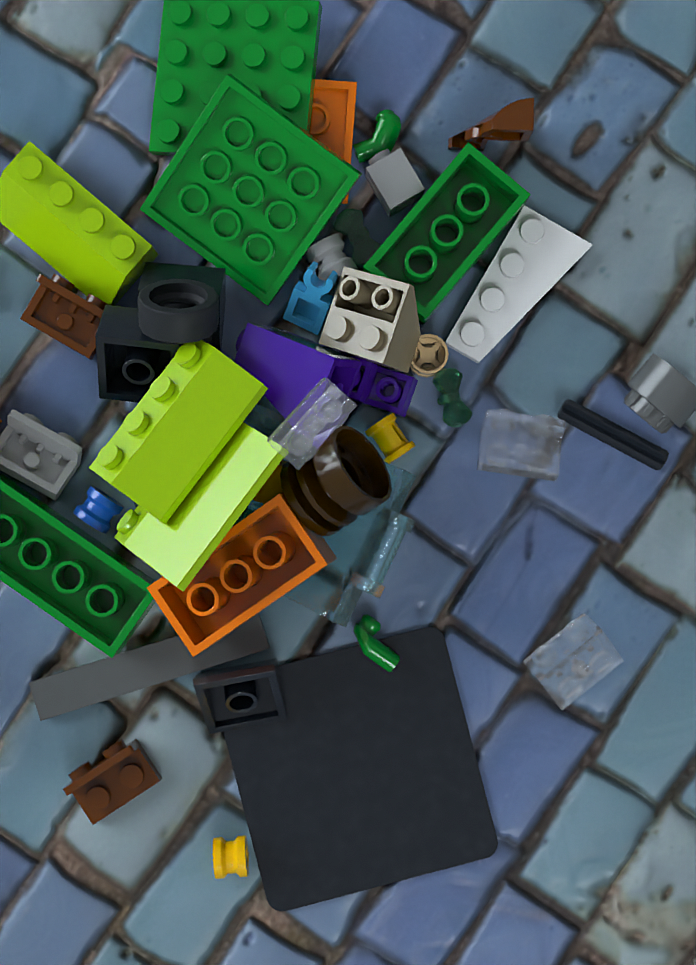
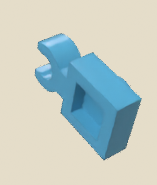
(310, 301)

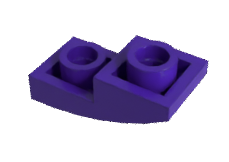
(383, 388)

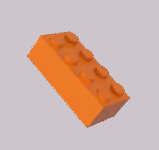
(244, 575)

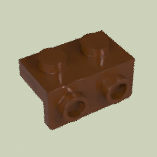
(65, 315)

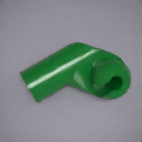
(383, 138)
(371, 646)

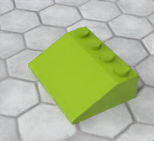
(207, 512)

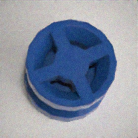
(98, 509)

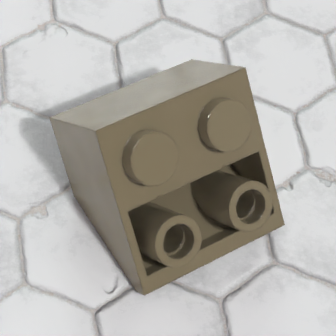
(373, 320)

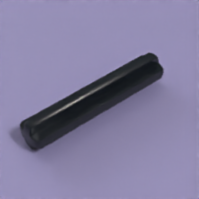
(613, 434)

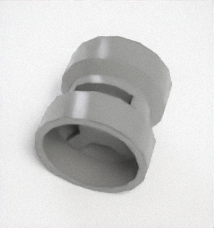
(330, 257)

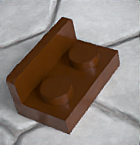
(112, 781)

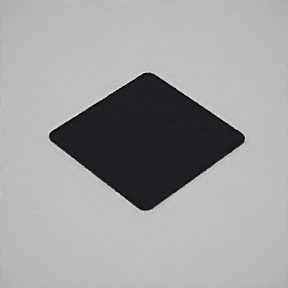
(363, 775)

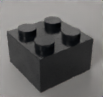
(127, 357)

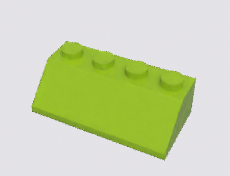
(70, 227)
(178, 428)

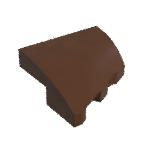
(508, 124)

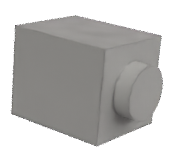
(394, 181)

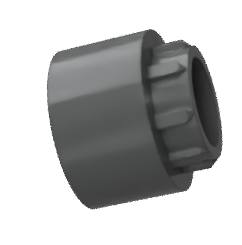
(661, 395)

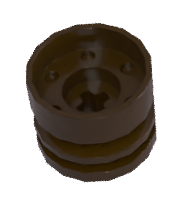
(337, 482)

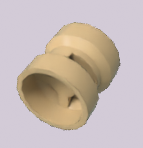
(431, 350)

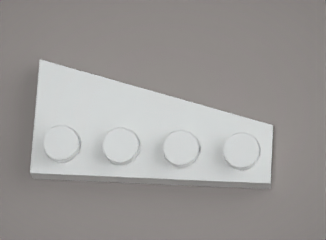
(520, 274)

